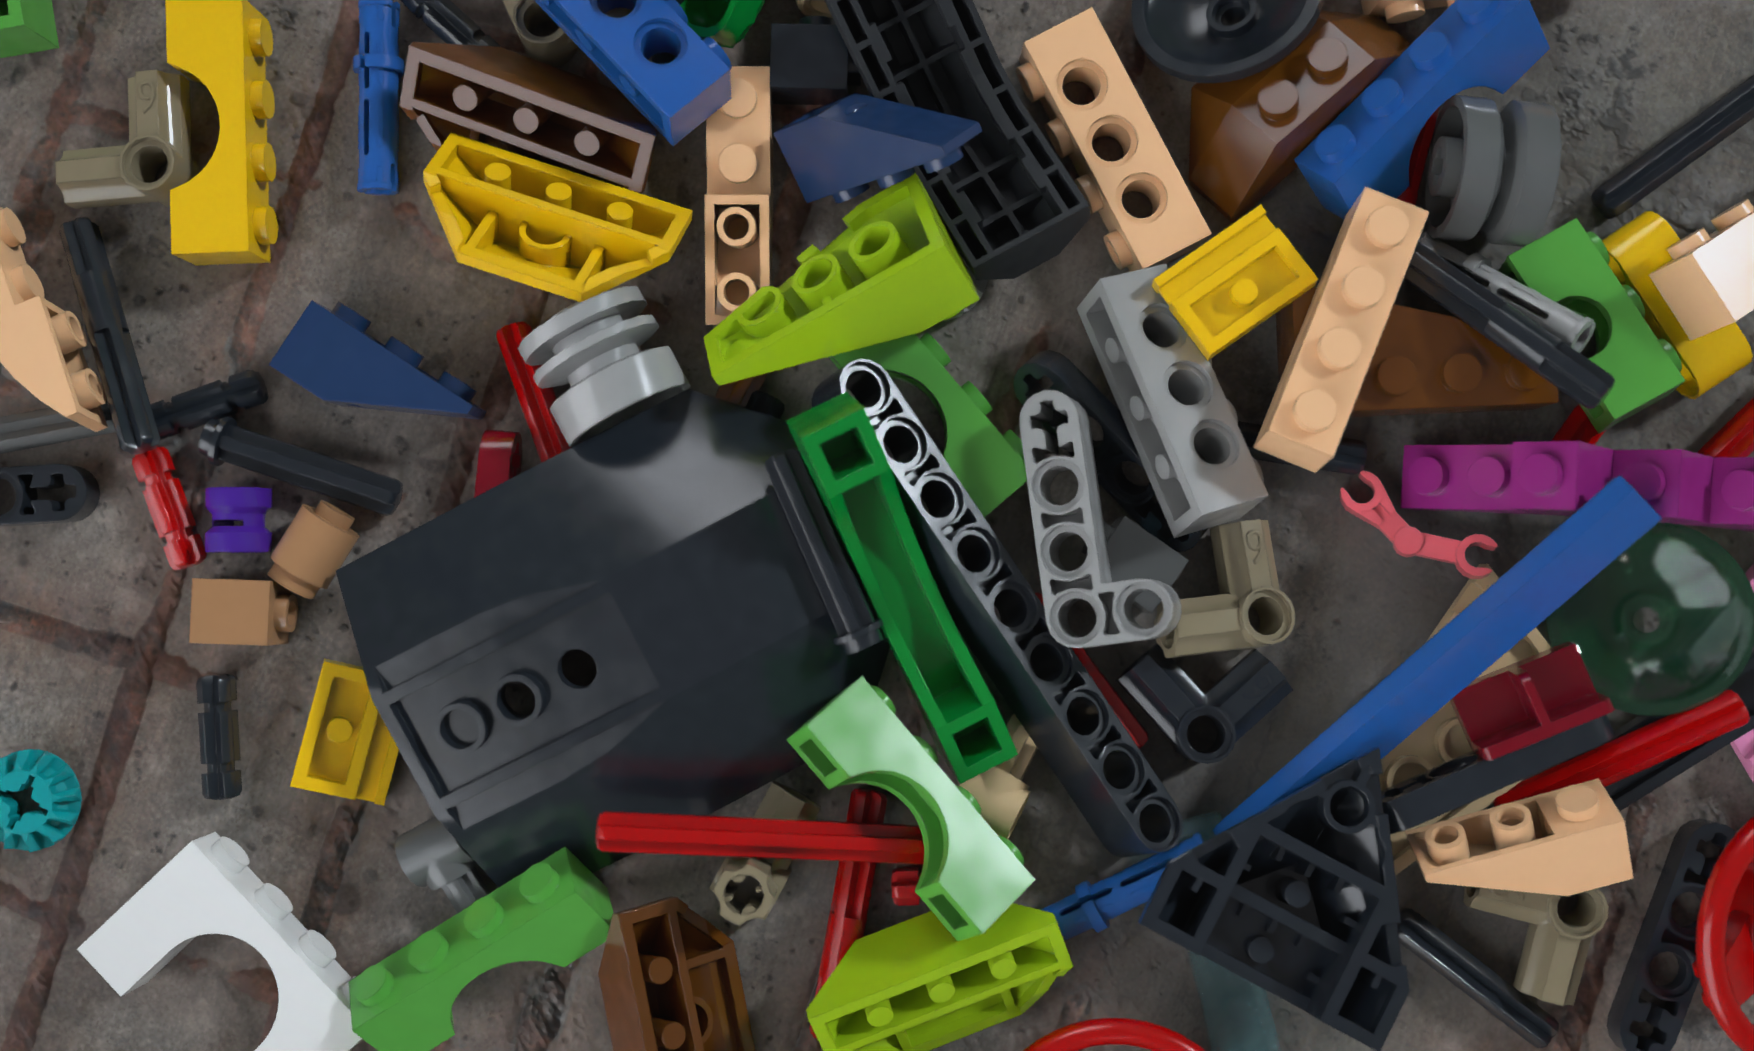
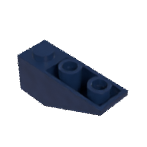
(868, 140)
(350, 368)

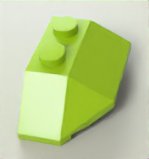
(926, 989)

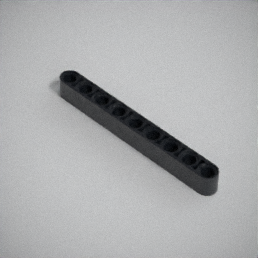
(1004, 648)

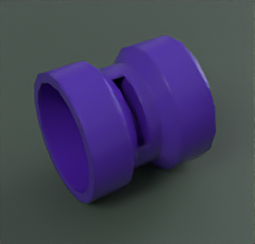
(238, 504)

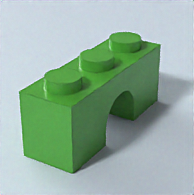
(1575, 272)

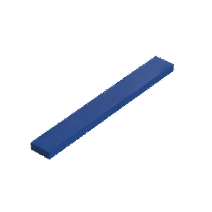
(1469, 641)

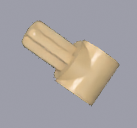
(1001, 788)

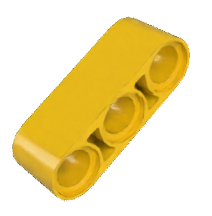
(1707, 360)

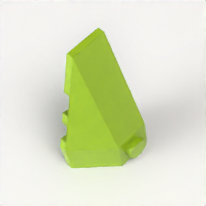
(870, 285)

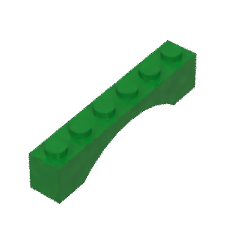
(884, 552)

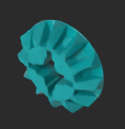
(54, 789)

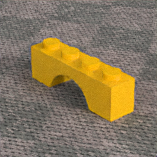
(226, 207)

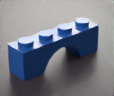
(1375, 135)

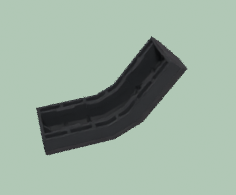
(1009, 193)

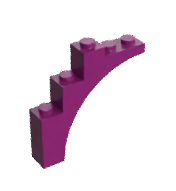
(1565, 475)

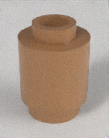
(313, 549)

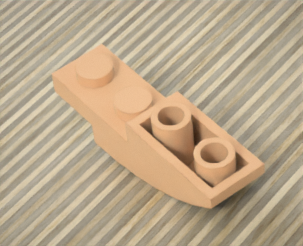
(739, 194)
(42, 341)

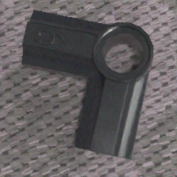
(1231, 703)

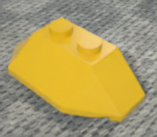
(547, 221)

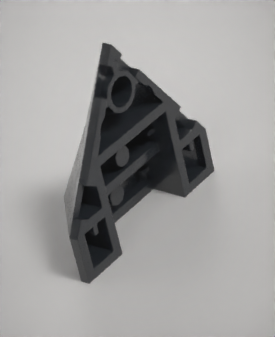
(1300, 902)

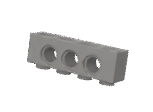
(1142, 376)

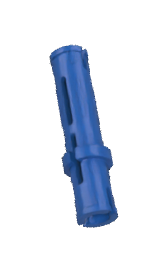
(378, 84)
(1098, 903)

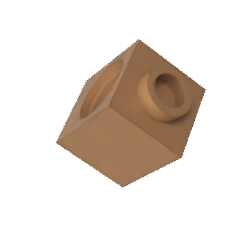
(241, 612)

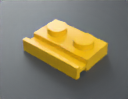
(1234, 282)
(345, 739)

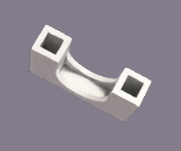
(215, 892)

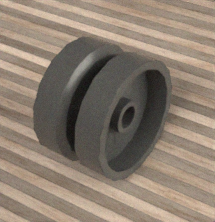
(1491, 170)

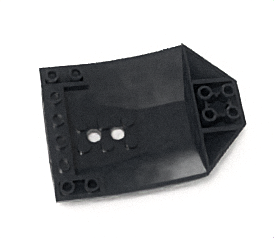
(657, 562)

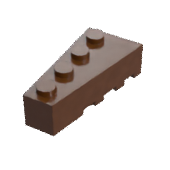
(1430, 367)

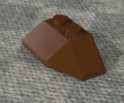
(527, 111)
(1257, 125)
(672, 982)

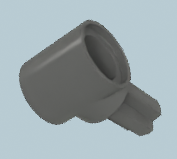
(437, 859)

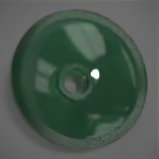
(1701, 628)

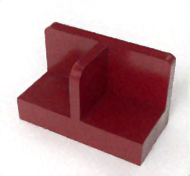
(1528, 702)

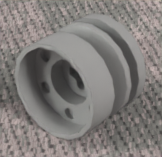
(599, 355)

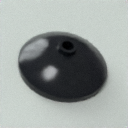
(1203, 46)

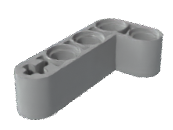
(1083, 517)

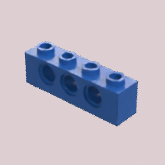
(669, 95)

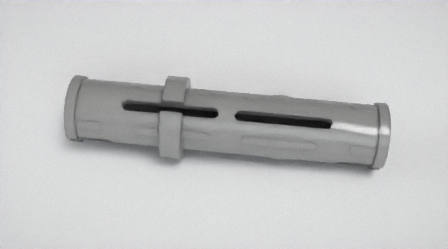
(1555, 318)

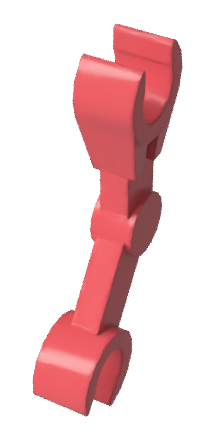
(1409, 540)

